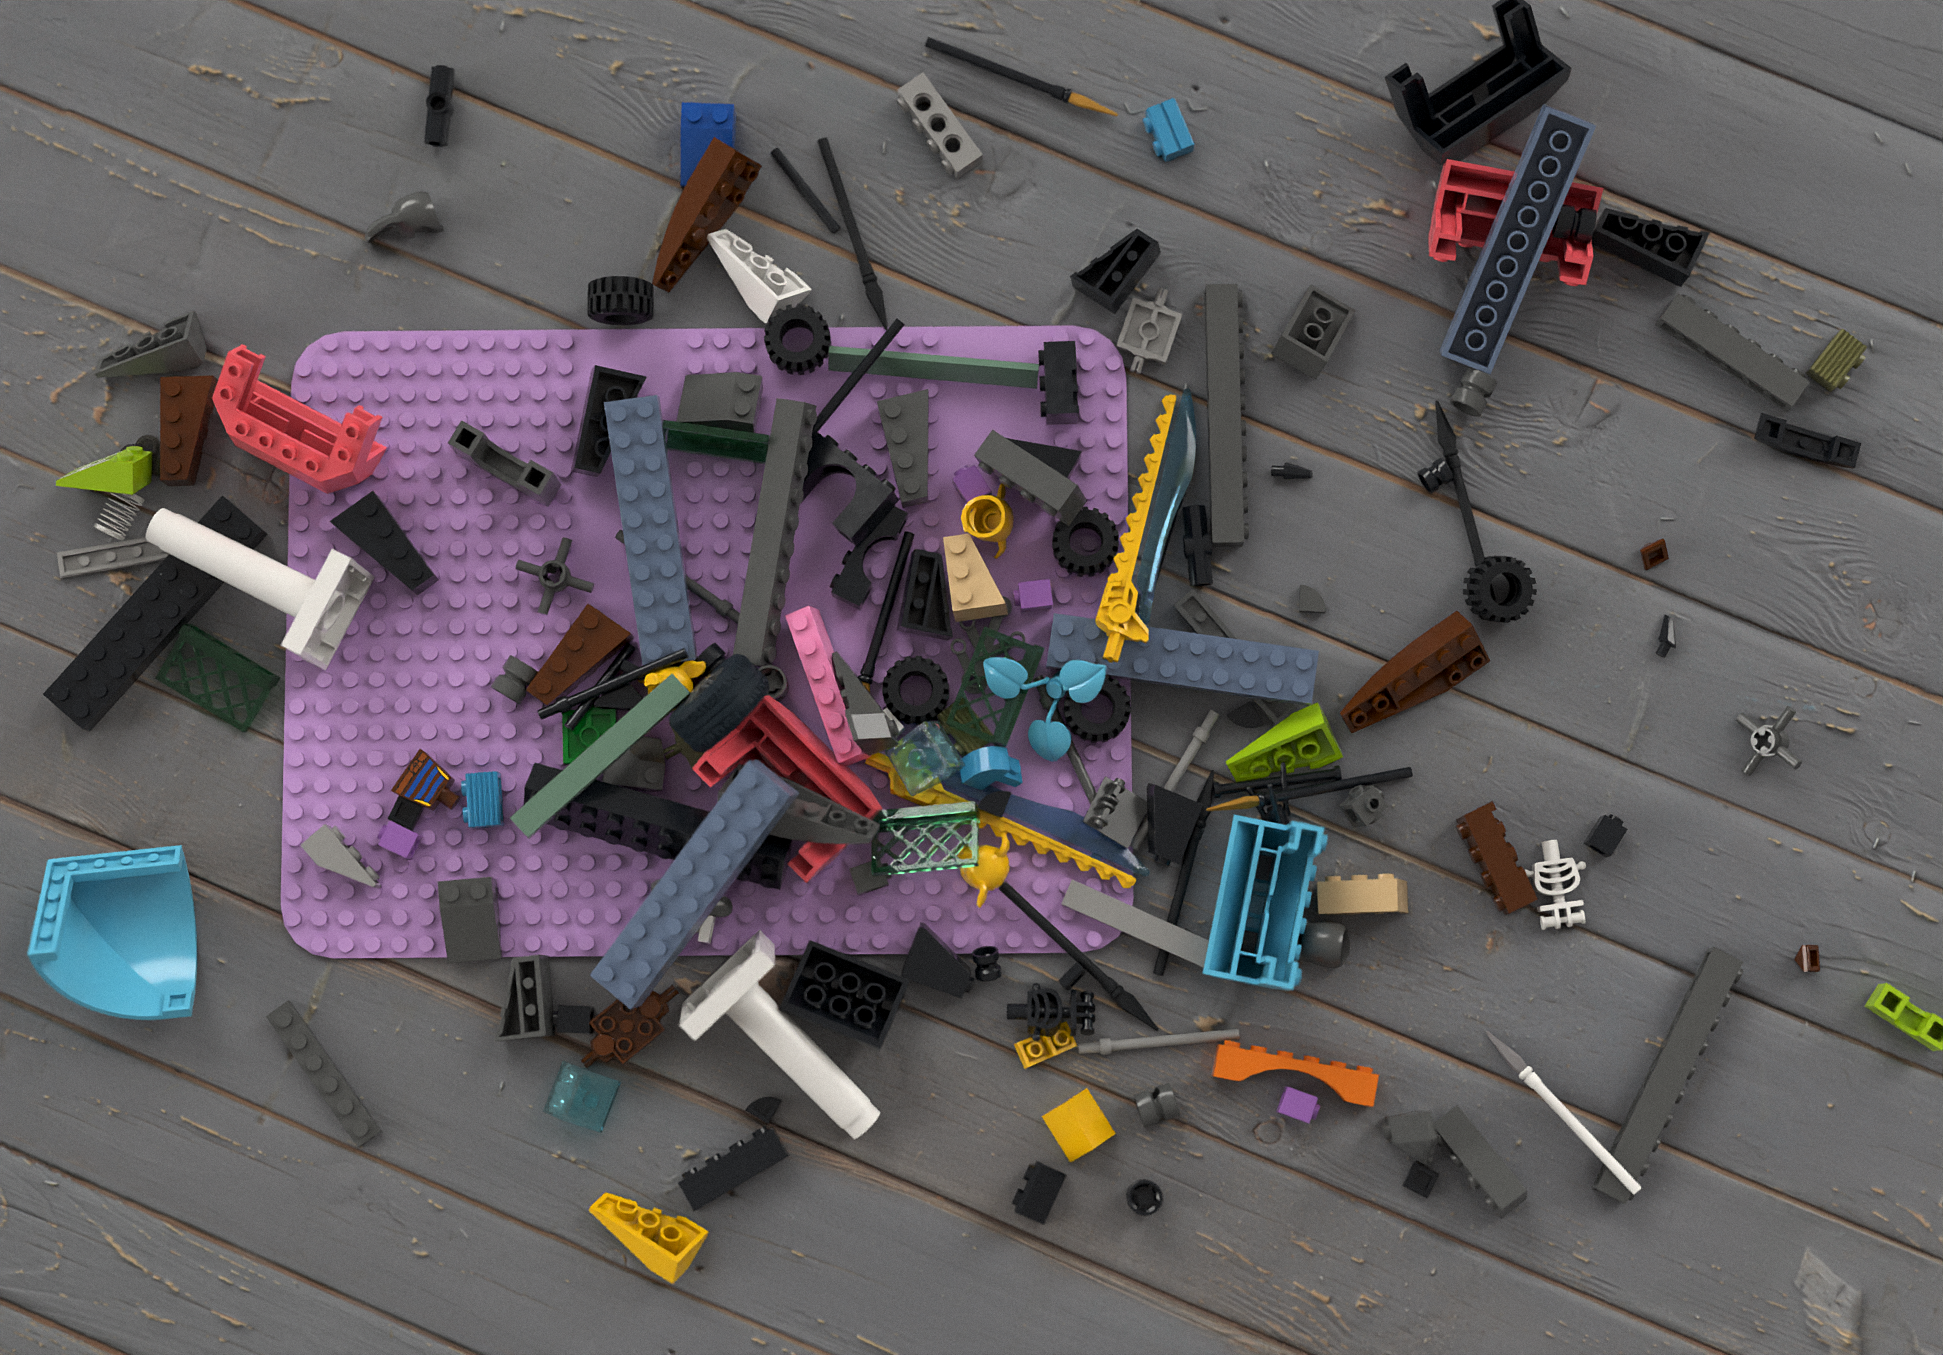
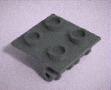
(1116, 811)

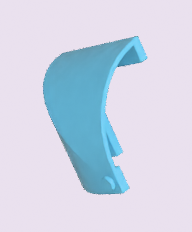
(119, 933)

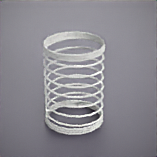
(112, 533)

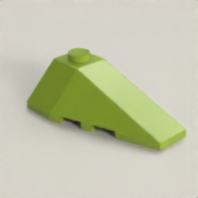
(1297, 740)

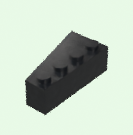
(593, 437)
(380, 536)

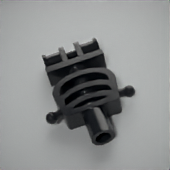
(1077, 1012)

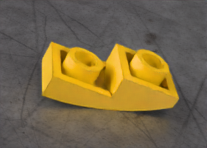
(1047, 1047)

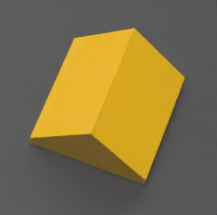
(1078, 1125)

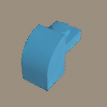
(990, 765)

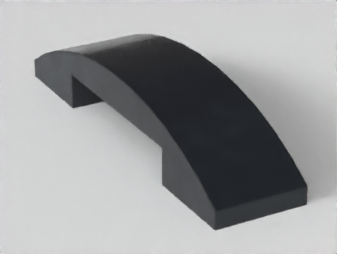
(1806, 443)

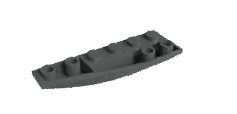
(817, 818)

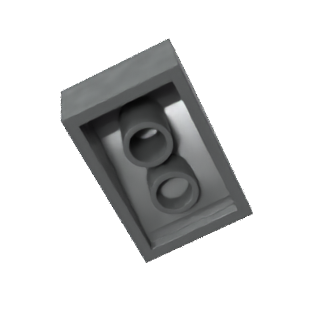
(1313, 332)
(721, 400)
(470, 919)

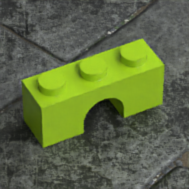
(1898, 1011)

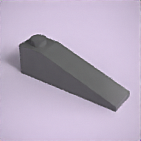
(167, 351)
(866, 719)

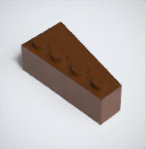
(183, 426)
(578, 655)
(1495, 859)

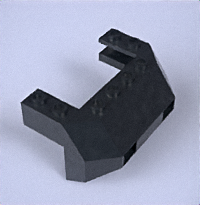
(1484, 96)

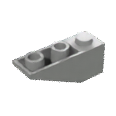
(330, 852)

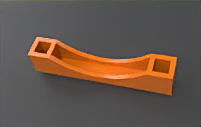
(1351, 1085)

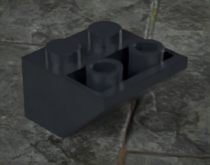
(1039, 1192)

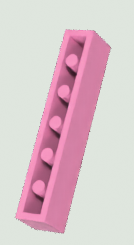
(817, 659)

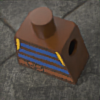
(426, 783)

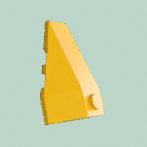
(657, 1240)

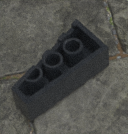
(1650, 244)

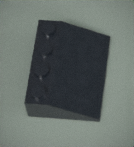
(844, 995)

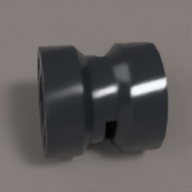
(1435, 475)
(986, 962)

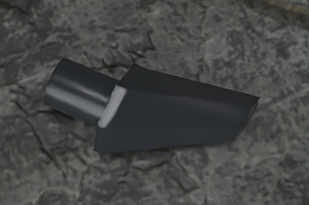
(1291, 471)
(1666, 637)

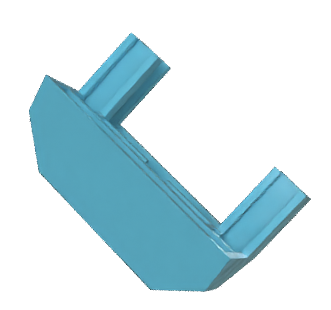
(1263, 906)

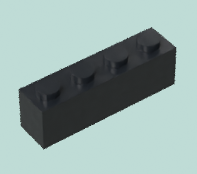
(734, 1168)

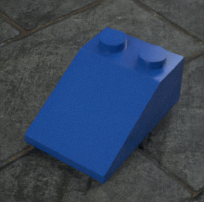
(698, 127)

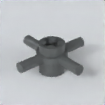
(551, 567)
(1769, 733)

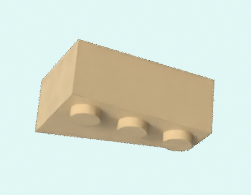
(970, 582)
(1362, 895)

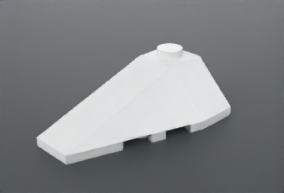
(756, 278)

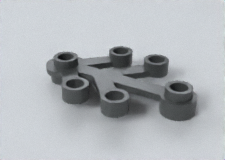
(988, 643)

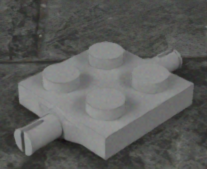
(1149, 331)

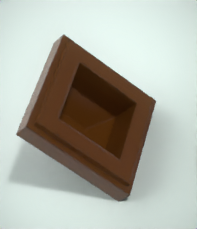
(1654, 553)
(1808, 958)

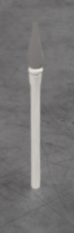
(1534, 1082)

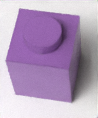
(970, 483)
(1033, 595)
(399, 839)
(1298, 1105)

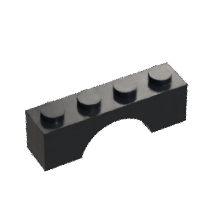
(852, 584)

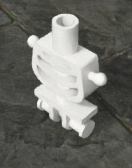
(1552, 860)

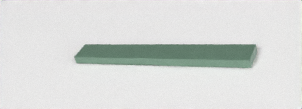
(937, 367)
(600, 756)

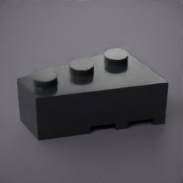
(924, 597)

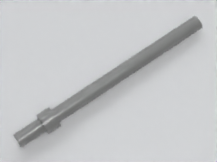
(1200, 736)
(1106, 1045)

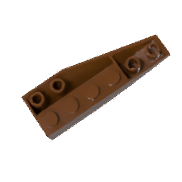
(703, 208)
(1418, 672)

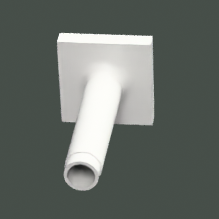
(320, 606)
(736, 992)

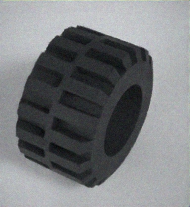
(620, 300)
(791, 319)
(1086, 564)
(1519, 589)
(915, 667)
(1100, 731)

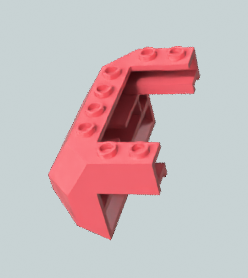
(1468, 206)
(291, 433)
(796, 753)

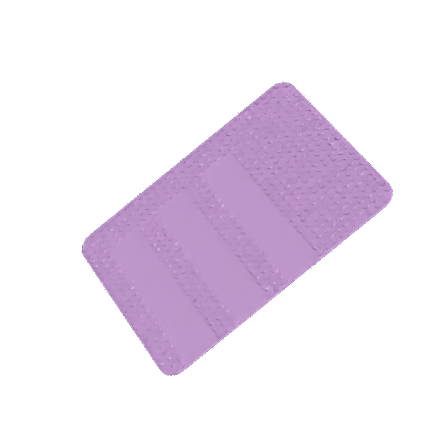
(424, 664)

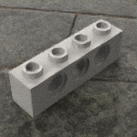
(922, 91)

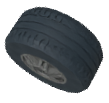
(719, 703)

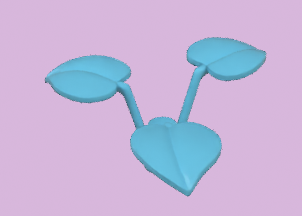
(1080, 677)

